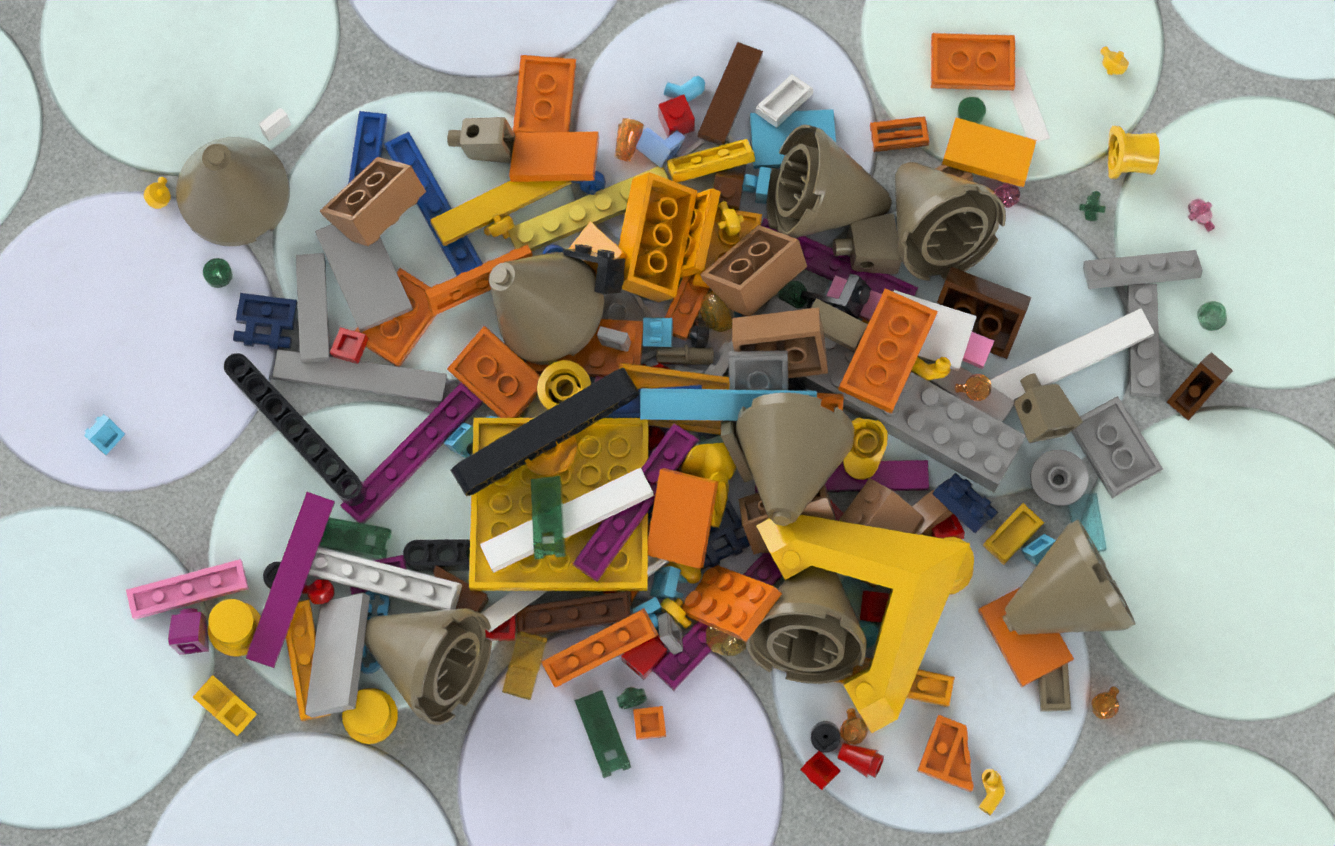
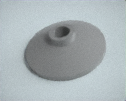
(1063, 465)

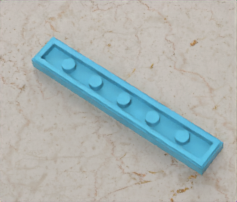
(700, 403)

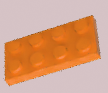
(888, 350)
(603, 360)
(730, 602)

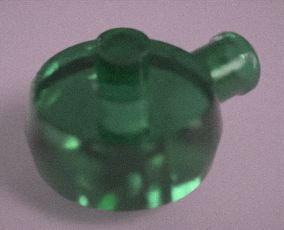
(1092, 207)

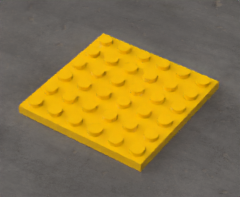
(603, 455)

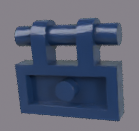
(266, 312)
(965, 502)
(729, 524)

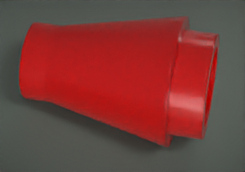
(862, 759)

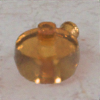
(976, 387)
(1106, 704)
(853, 728)

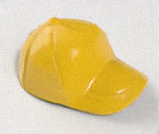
(867, 448)
(707, 459)

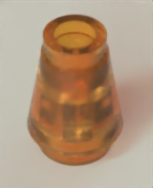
(627, 138)

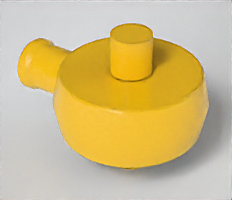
(1114, 61)
(157, 194)
(729, 219)
(499, 226)
(675, 611)

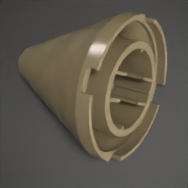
(820, 187)
(232, 191)
(943, 220)
(546, 305)
(792, 449)
(1069, 591)
(810, 630)
(432, 657)

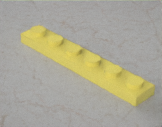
(575, 215)

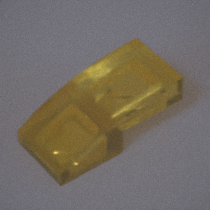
(524, 665)

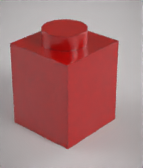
(676, 115)
(645, 656)

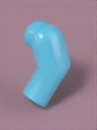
(690, 89)

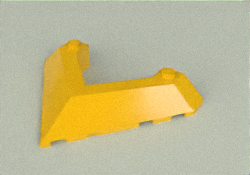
(920, 580)

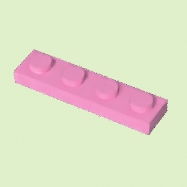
(187, 589)

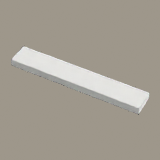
(1077, 354)
(577, 514)
(385, 579)

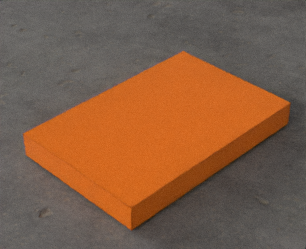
(972, 61)
(544, 94)
(554, 156)
(398, 336)
(496, 375)
(681, 518)
(1028, 654)

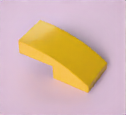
(224, 705)

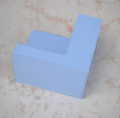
(658, 149)

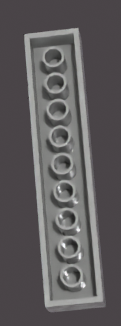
(927, 419)

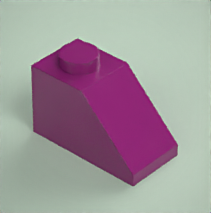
(188, 632)

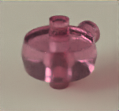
(1008, 194)
(1201, 213)

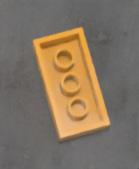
(655, 236)

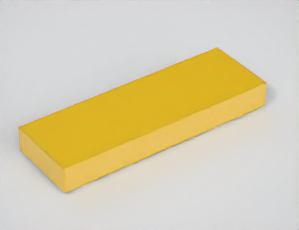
(710, 160)

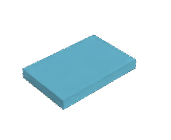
(768, 139)

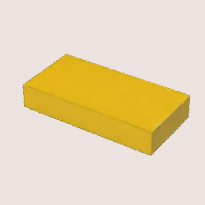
(1013, 533)

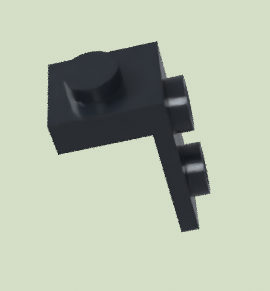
(609, 271)
(851, 301)

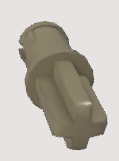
(685, 355)

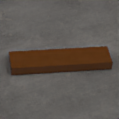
(730, 94)
(575, 613)

